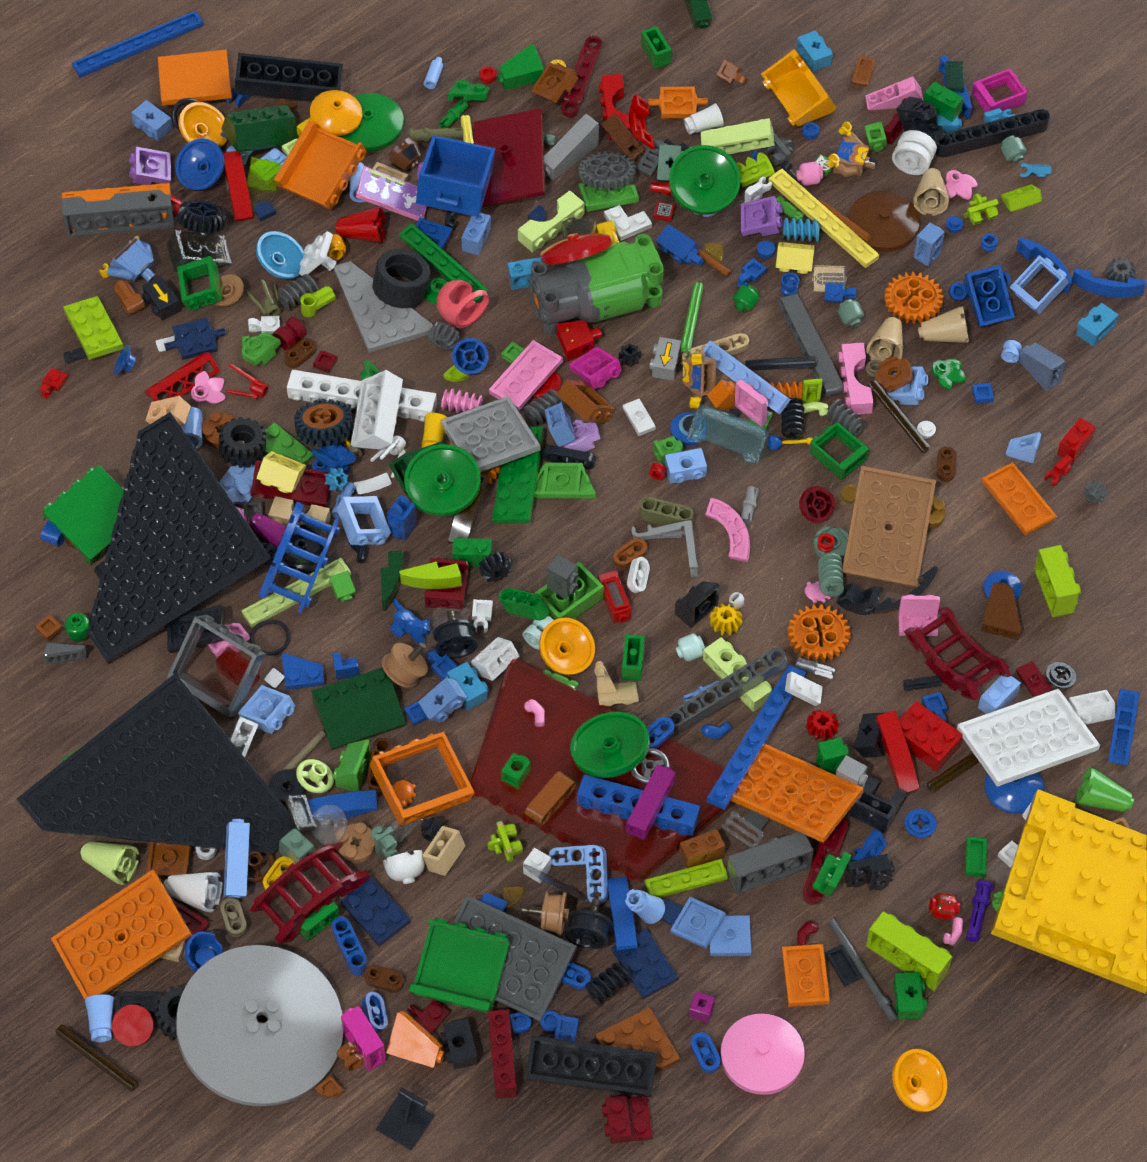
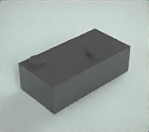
(769, 862)

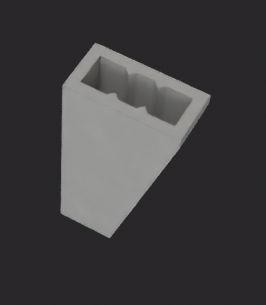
(572, 147)

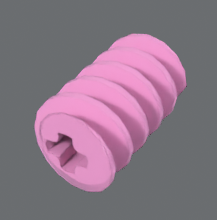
(459, 402)

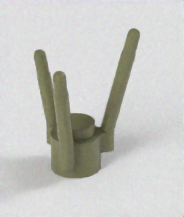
(271, 306)

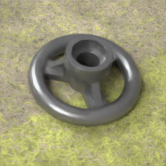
(646, 773)

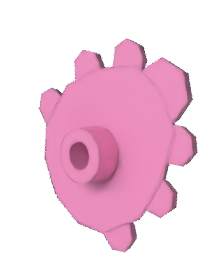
(813, 592)

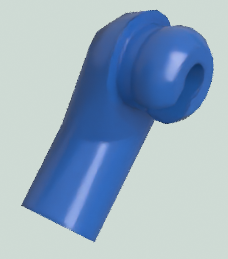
(715, 732)

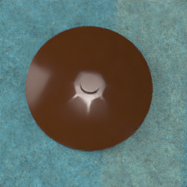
(887, 218)

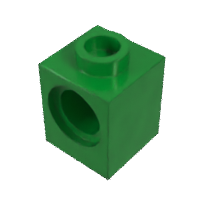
(512, 777)

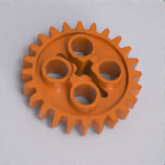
(913, 297)
(801, 635)

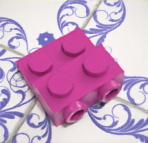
(596, 367)

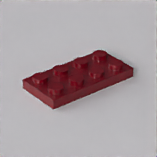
(309, 490)

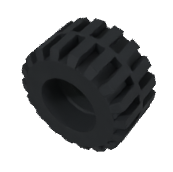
(242, 430)
(165, 1008)

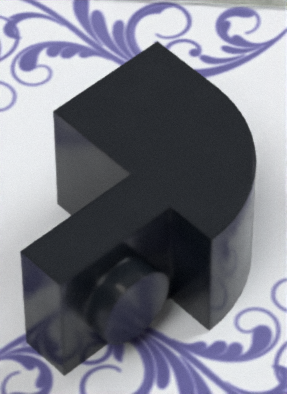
(858, 600)

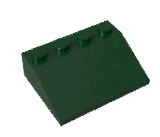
(358, 708)

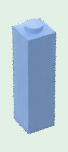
(236, 859)

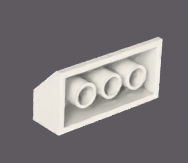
(377, 411)

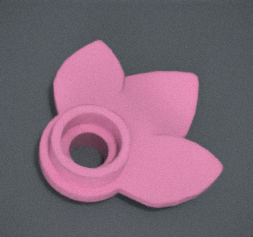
(961, 186)
(210, 388)

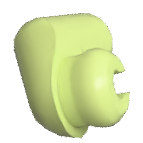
(813, 406)

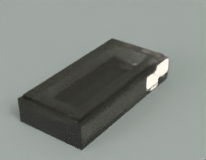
(300, 813)

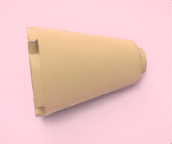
(931, 194)
(946, 327)
(887, 341)

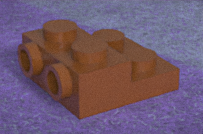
(554, 82)

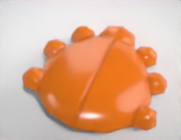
(404, 791)

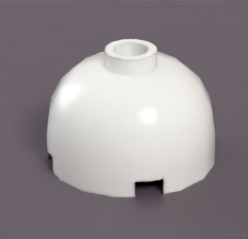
(405, 866)

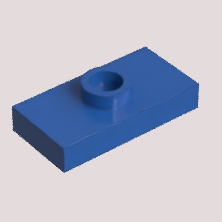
(566, 1028)

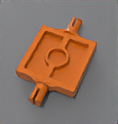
(677, 102)

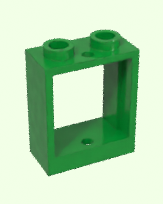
(195, 270)
(849, 464)

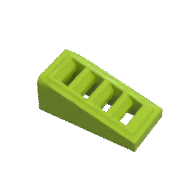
(811, 390)

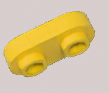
(275, 871)

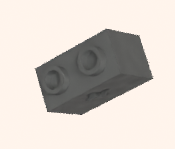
(562, 577)

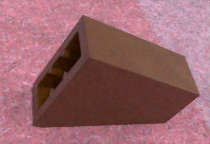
(1001, 613)

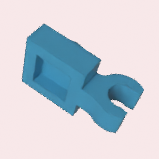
(997, 114)
(1039, 169)

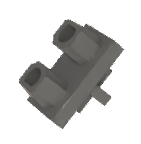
(782, 150)

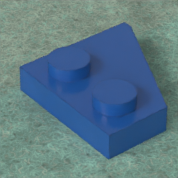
(301, 673)

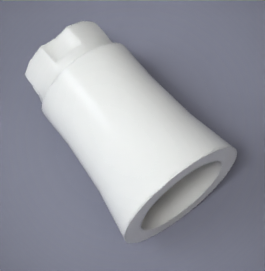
(704, 120)

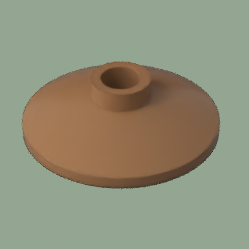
(231, 289)

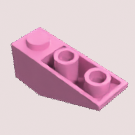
(892, 96)

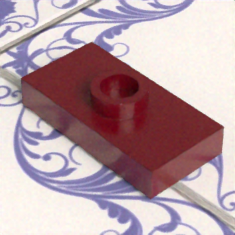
(1033, 679)

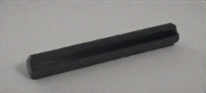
(781, 363)

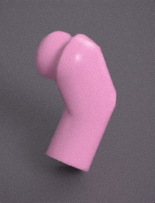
(538, 710)
(956, 932)

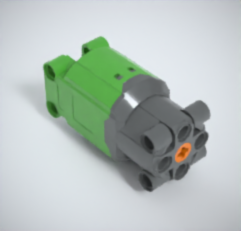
(598, 285)

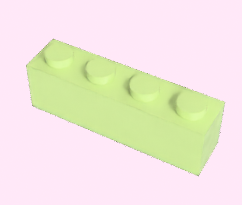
(740, 136)

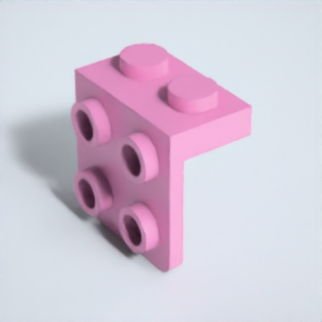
(917, 612)

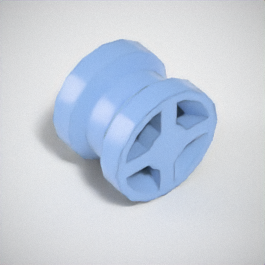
(1011, 351)

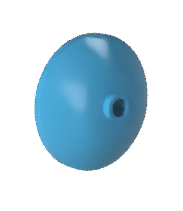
(279, 254)

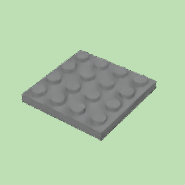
(491, 433)

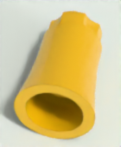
(433, 429)

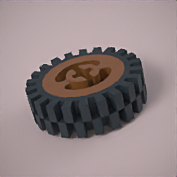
(323, 422)

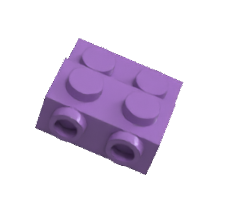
(150, 166)
(761, 216)

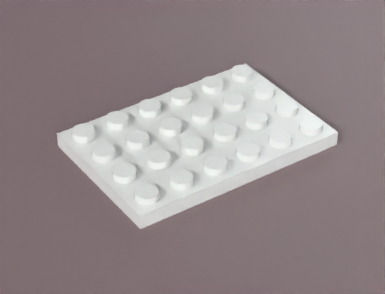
(1028, 737)

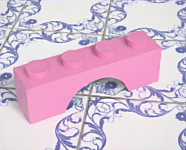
(858, 396)

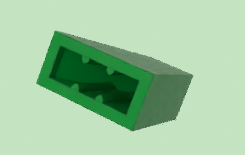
(521, 69)

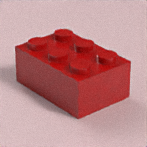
(929, 736)

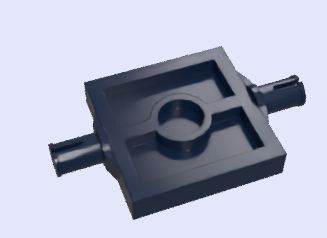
(194, 338)

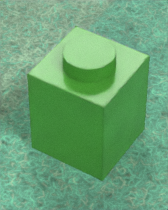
(342, 586)

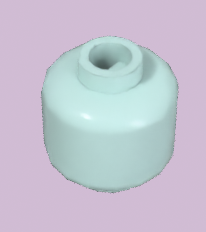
(690, 647)

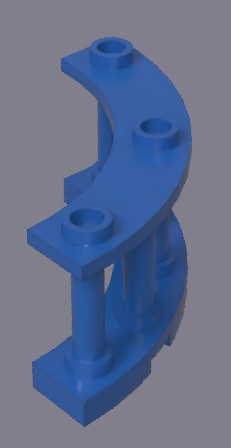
(286, 547)

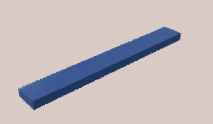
(137, 44)

